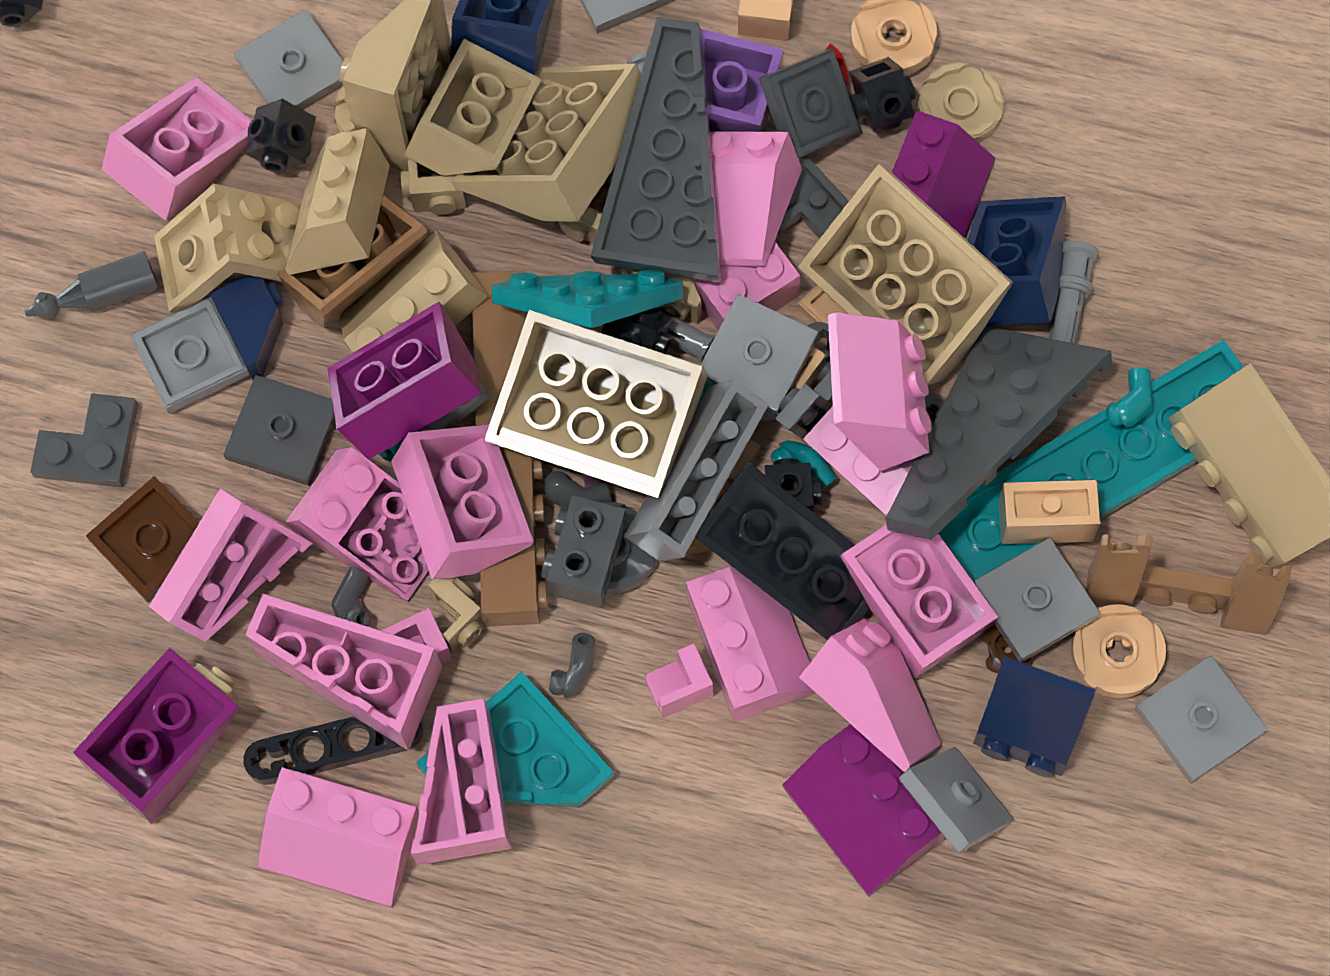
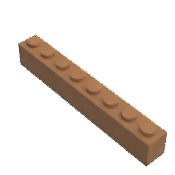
(511, 586)

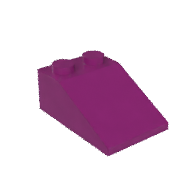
(157, 735)

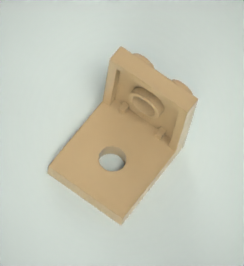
(226, 238)

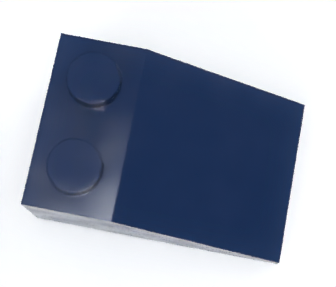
(504, 27)
(1026, 246)
(1033, 718)

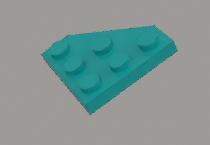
(587, 295)
(539, 751)

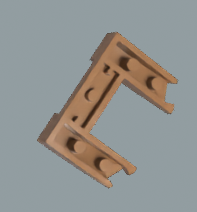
(1246, 601)

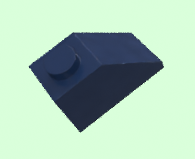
(251, 319)

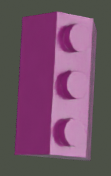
(944, 168)
(402, 381)
(862, 809)

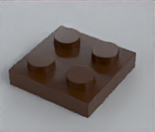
(145, 537)

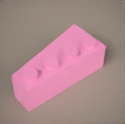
(352, 665)

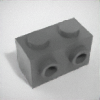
(585, 551)

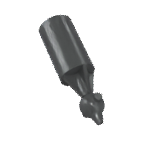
(99, 287)

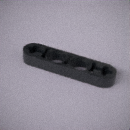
(334, 754)

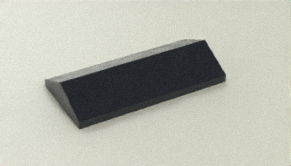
(784, 551)

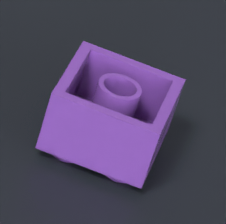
(733, 82)

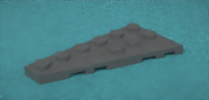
(663, 181)
(991, 414)

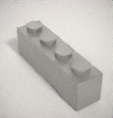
(703, 464)

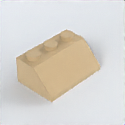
(472, 113)
(339, 203)
(419, 281)

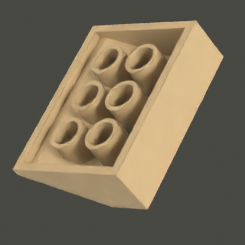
(397, 74)
(562, 143)
(907, 264)
(596, 404)
(1257, 466)

